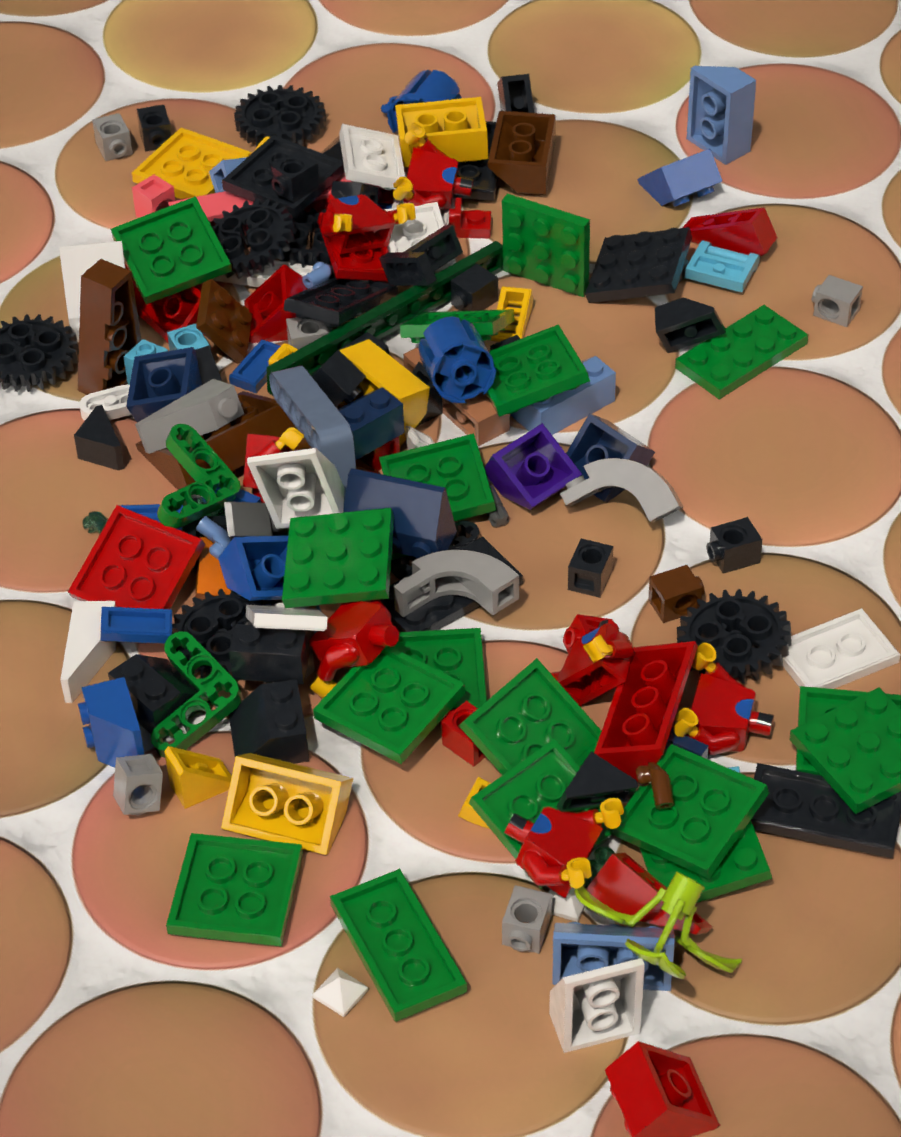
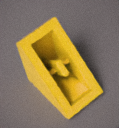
(195, 776)

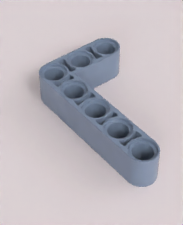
(315, 417)

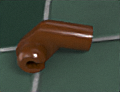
(660, 782)

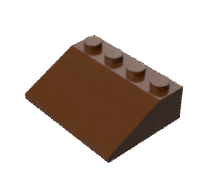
(229, 442)

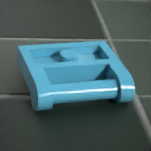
(721, 267)

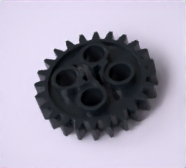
(280, 113)
(268, 235)
(309, 242)
(35, 352)
(213, 625)
(742, 630)

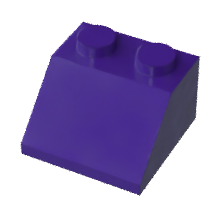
(531, 468)

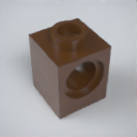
(674, 592)

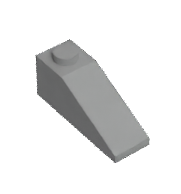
(203, 409)

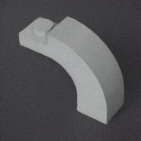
(645, 483)
(457, 573)

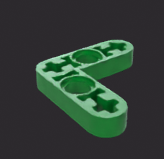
(187, 447)
(207, 688)

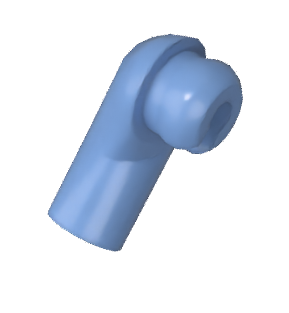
(320, 273)
(215, 534)

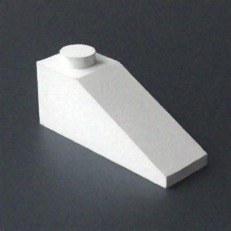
(84, 650)

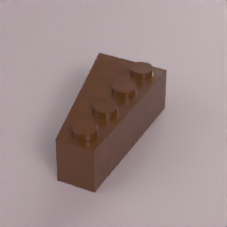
(106, 326)

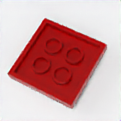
(137, 563)

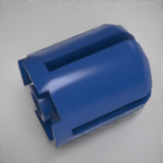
(425, 87)
(457, 359)

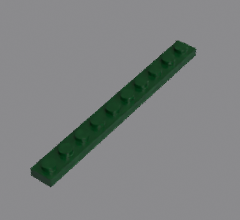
(390, 314)

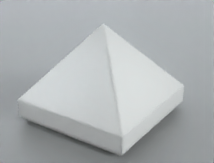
(416, 438)
(568, 907)
(340, 992)

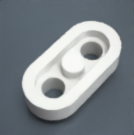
(112, 399)

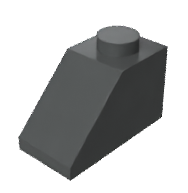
(248, 519)

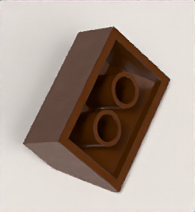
(523, 150)

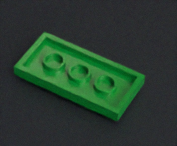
(742, 352)
(398, 945)

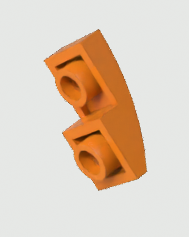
(209, 573)

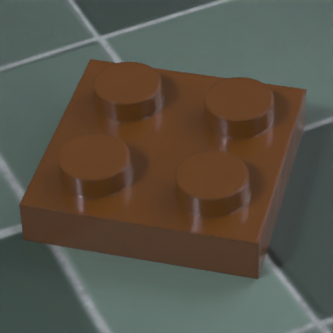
(224, 320)

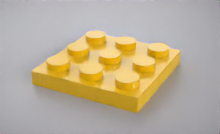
(186, 162)

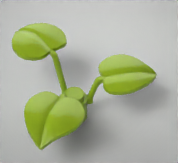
(678, 901)

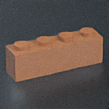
(471, 417)

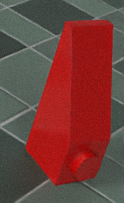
(736, 231)
(629, 887)

